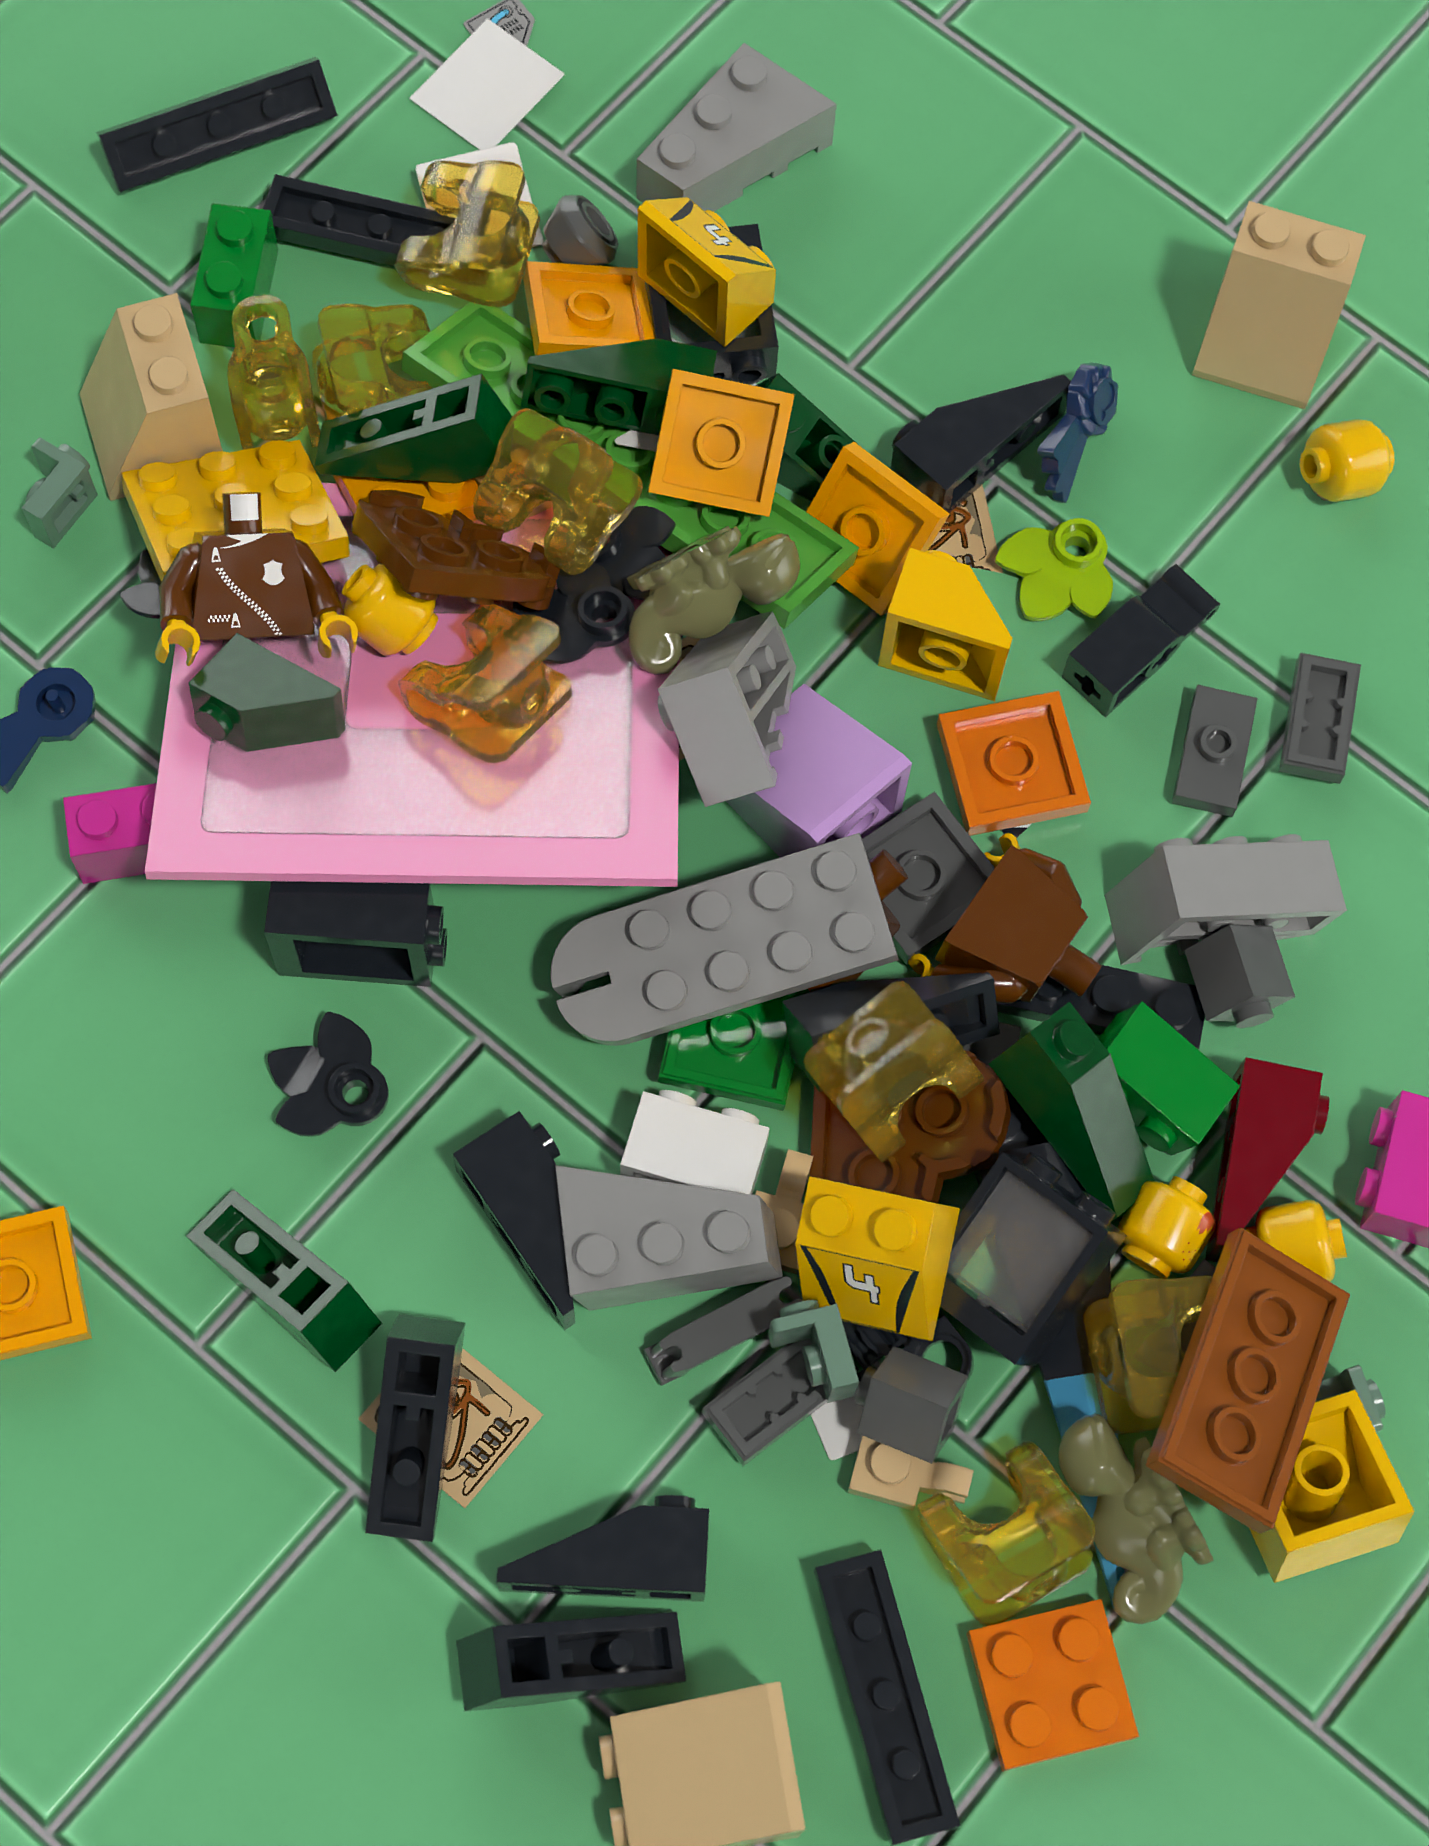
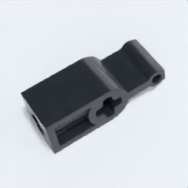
(1138, 640)

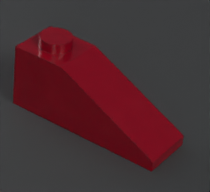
(1264, 1134)

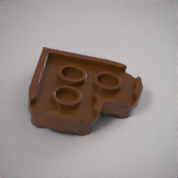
(451, 556)
(941, 1132)

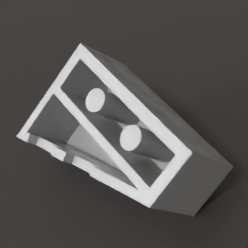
(734, 133)
(727, 706)
(1201, 888)
(660, 1238)

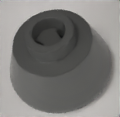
(579, 234)

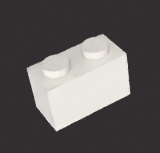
(694, 1145)

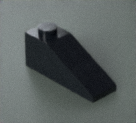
(973, 439)
(958, 1000)
(517, 1188)
(414, 1426)
(632, 1555)
(569, 1660)

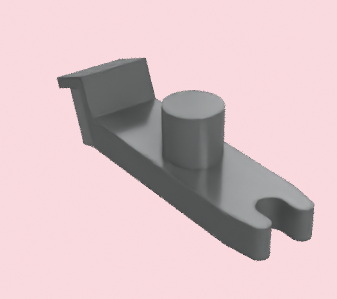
(717, 1331)

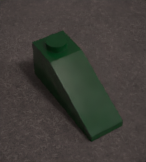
(426, 436)
(1079, 1106)
(286, 1280)

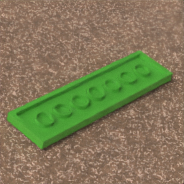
(499, 347)

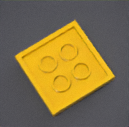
(186, 498)

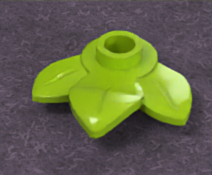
(1053, 575)

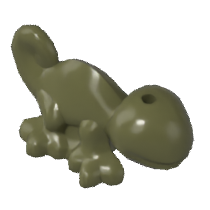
(700, 590)
(1136, 1518)

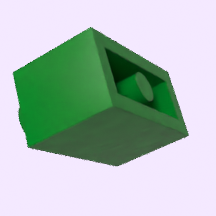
(233, 265)
(1166, 1080)

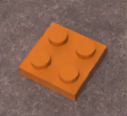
(1013, 763)
(1052, 1685)

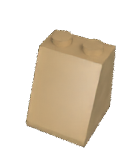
(1278, 304)
(147, 393)
(705, 1772)

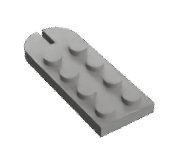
(724, 944)

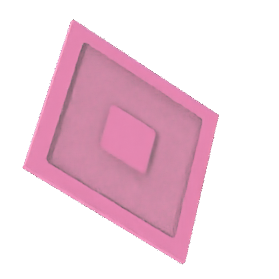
(406, 804)

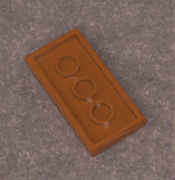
(1248, 1381)

